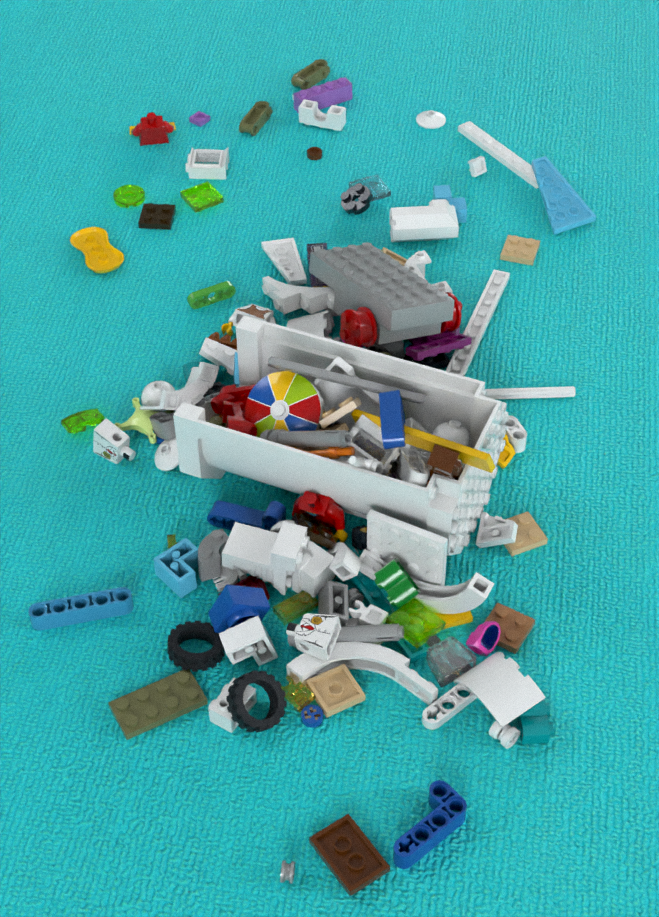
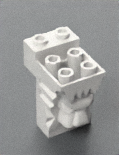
(266, 553)

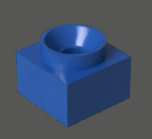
(237, 605)

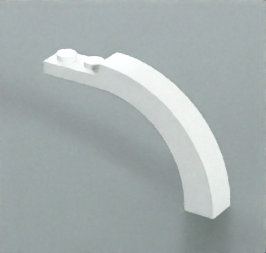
(438, 598)
(365, 657)

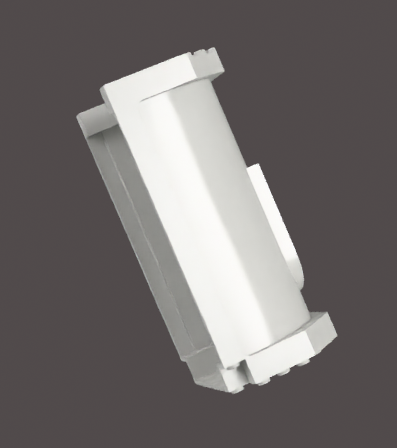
(443, 507)

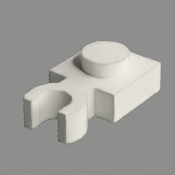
(368, 616)

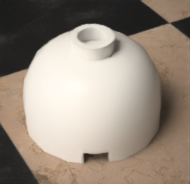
(152, 393)
(453, 431)

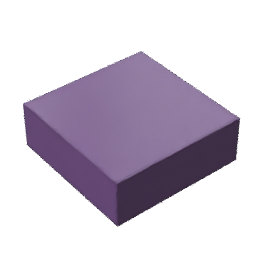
(199, 118)

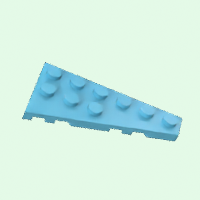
(561, 201)

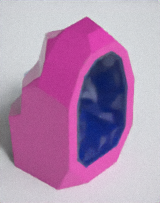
(484, 638)

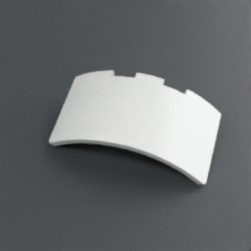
(316, 324)
(199, 382)
(502, 687)

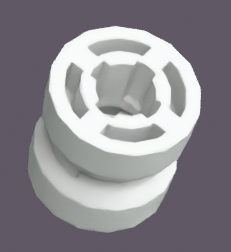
(506, 735)

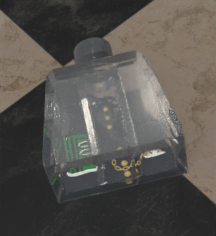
(448, 659)

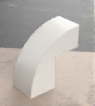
(345, 561)

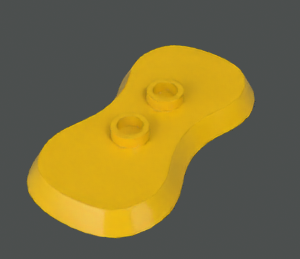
(98, 252)

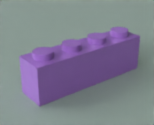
(325, 94)

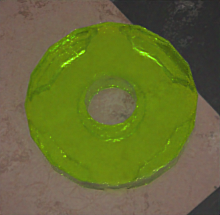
(136, 194)

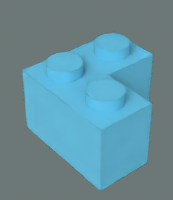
(444, 192)
(177, 567)

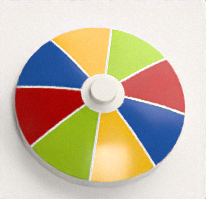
(284, 402)

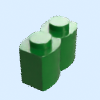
(397, 583)

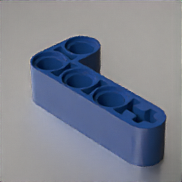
(392, 419)
(226, 514)
(408, 848)

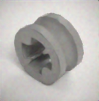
(353, 594)
(287, 872)

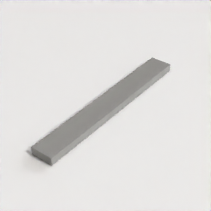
(342, 379)

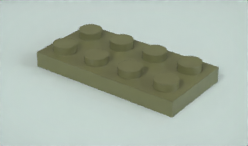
(157, 703)

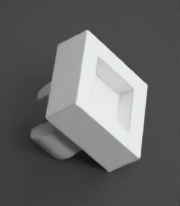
(477, 166)

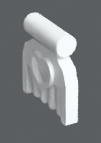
(228, 577)

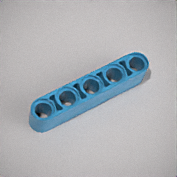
(81, 608)

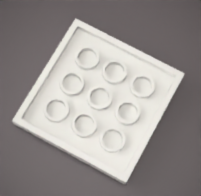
(418, 550)

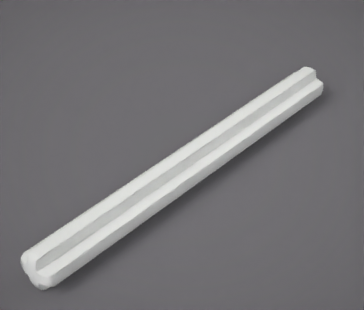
(529, 393)

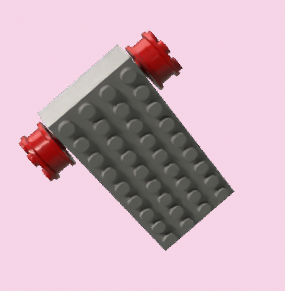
(381, 297)

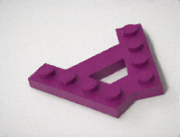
(444, 343)

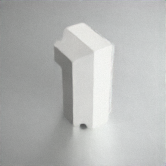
(424, 223)

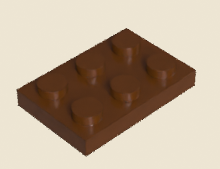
(349, 854)

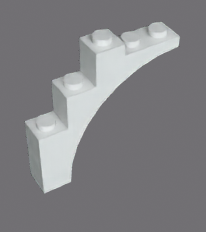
(291, 297)

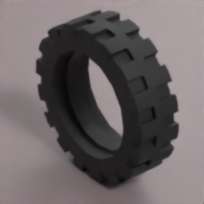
(190, 660)
(275, 695)

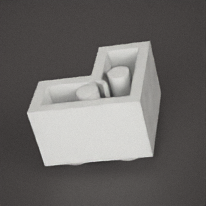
(248, 640)

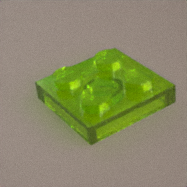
(201, 196)
(417, 621)

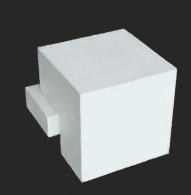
(313, 571)

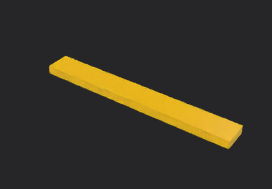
(427, 441)

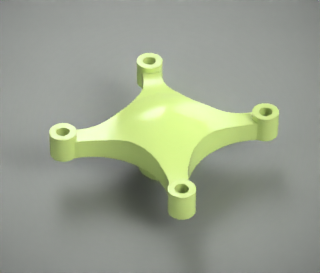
(141, 421)

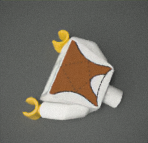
(251, 310)

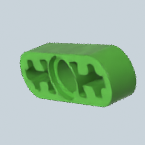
(222, 291)

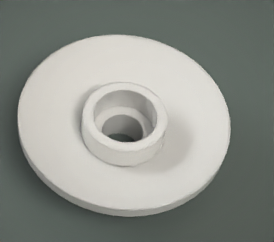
(430, 119)
(167, 455)

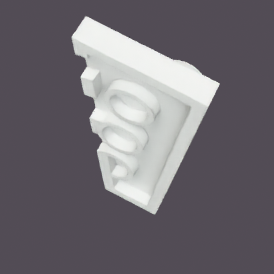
(286, 259)
(218, 354)

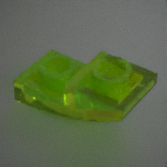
(78, 421)

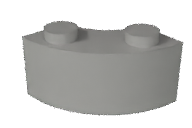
(211, 555)

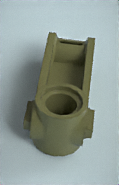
(311, 74)
(255, 118)

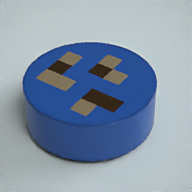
(312, 716)

